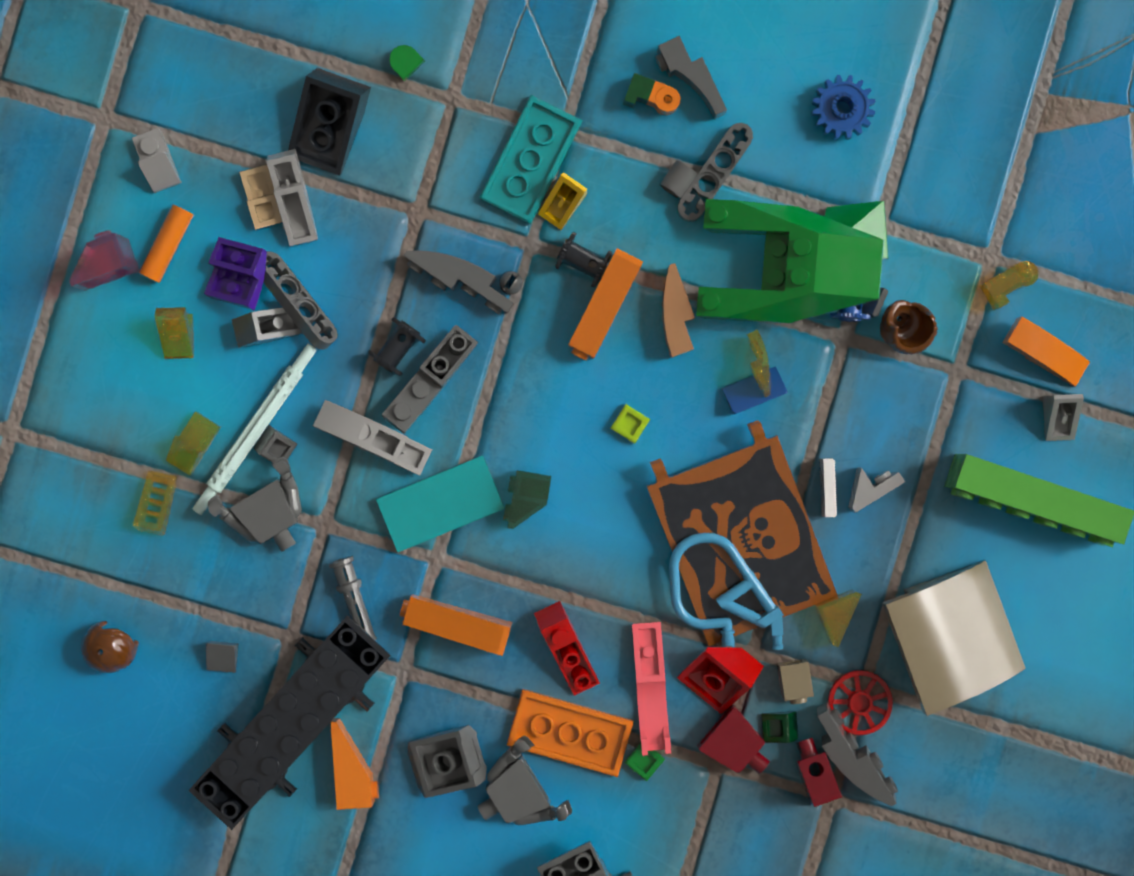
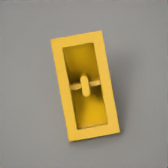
(563, 201)

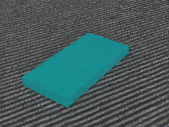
(530, 159)
(440, 503)

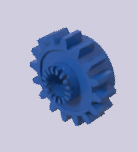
(847, 92)

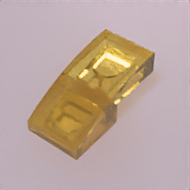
(760, 367)

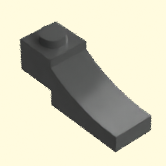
(676, 61)

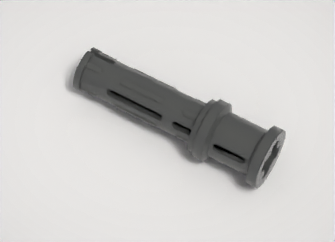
(351, 584)

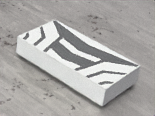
(828, 487)

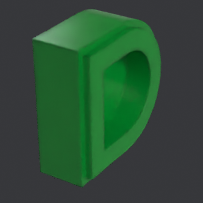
(405, 61)

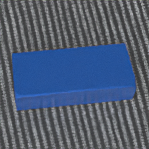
(748, 394)

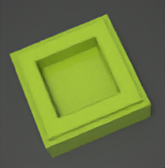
(630, 423)

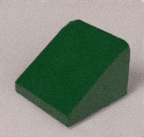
(780, 727)

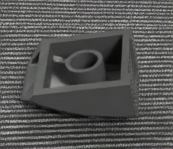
(447, 761)

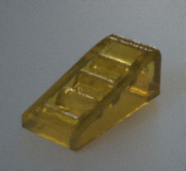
(165, 505)

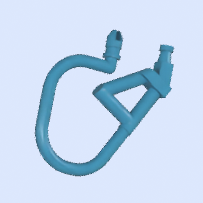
(771, 617)

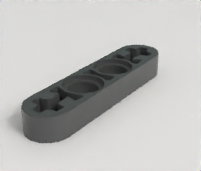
(711, 170)
(299, 298)

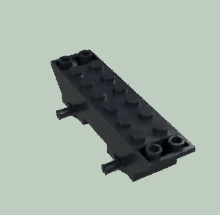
(290, 722)

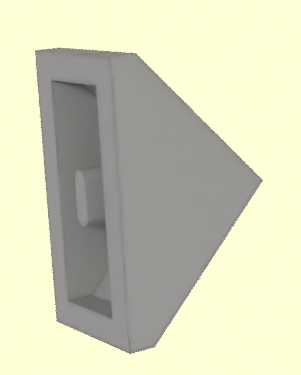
(1061, 416)

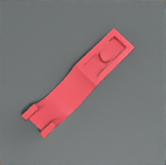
(651, 687)

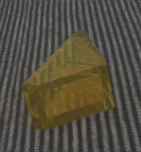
(836, 615)

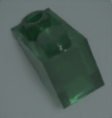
(529, 496)

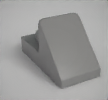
(156, 160)
(865, 493)

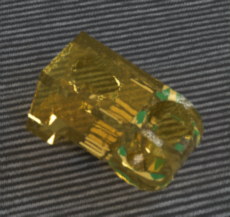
(1015, 277)

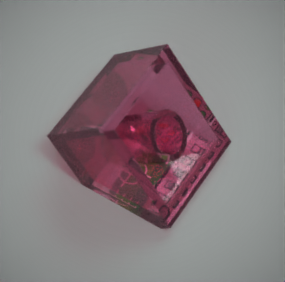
(104, 261)

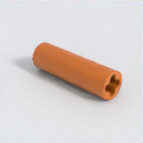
(166, 243)

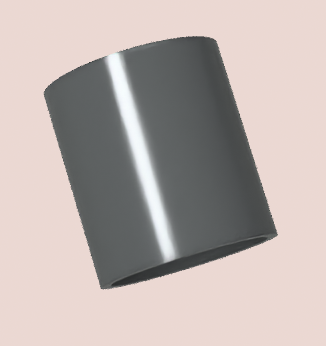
(678, 179)

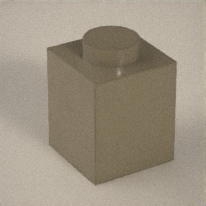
(795, 681)

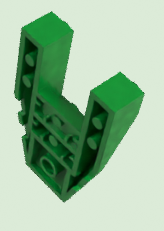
(807, 264)

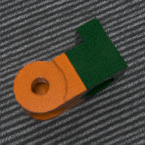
(652, 93)

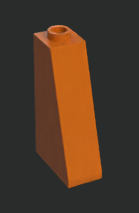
(604, 304)
(456, 624)

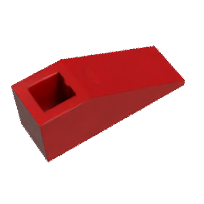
(566, 648)

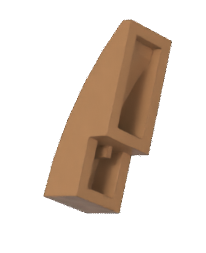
(675, 312)

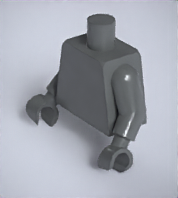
(267, 511)
(517, 792)

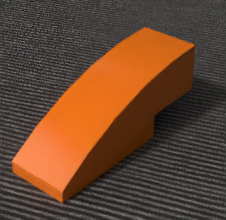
(1046, 351)

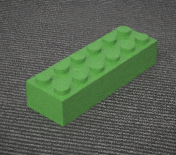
(1045, 501)

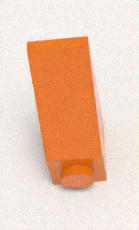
(351, 773)

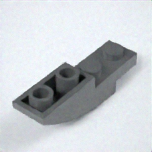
(451, 270)
(430, 379)
(857, 765)

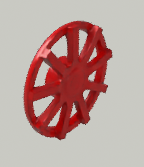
(861, 702)

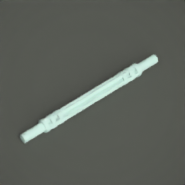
(255, 428)

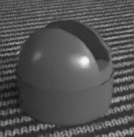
(516, 285)

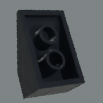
(328, 120)

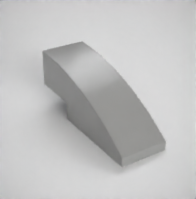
(292, 197)

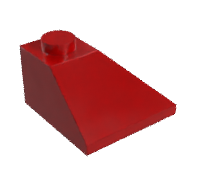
(721, 675)

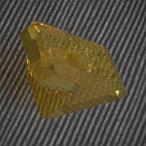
(175, 332)
(193, 443)

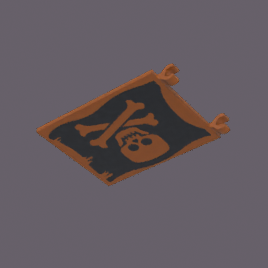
(760, 511)

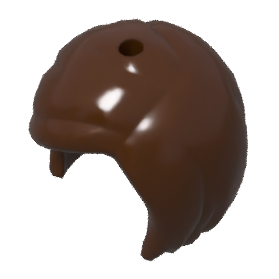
(917, 329)
(117, 648)

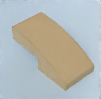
(260, 196)

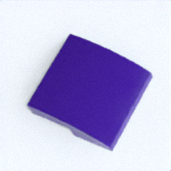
(236, 273)

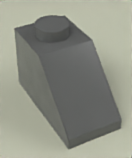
(264, 327)

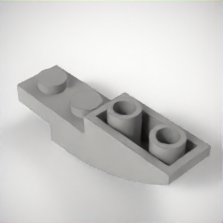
(372, 437)

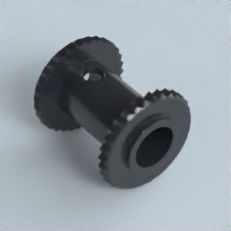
(580, 257)
(393, 349)

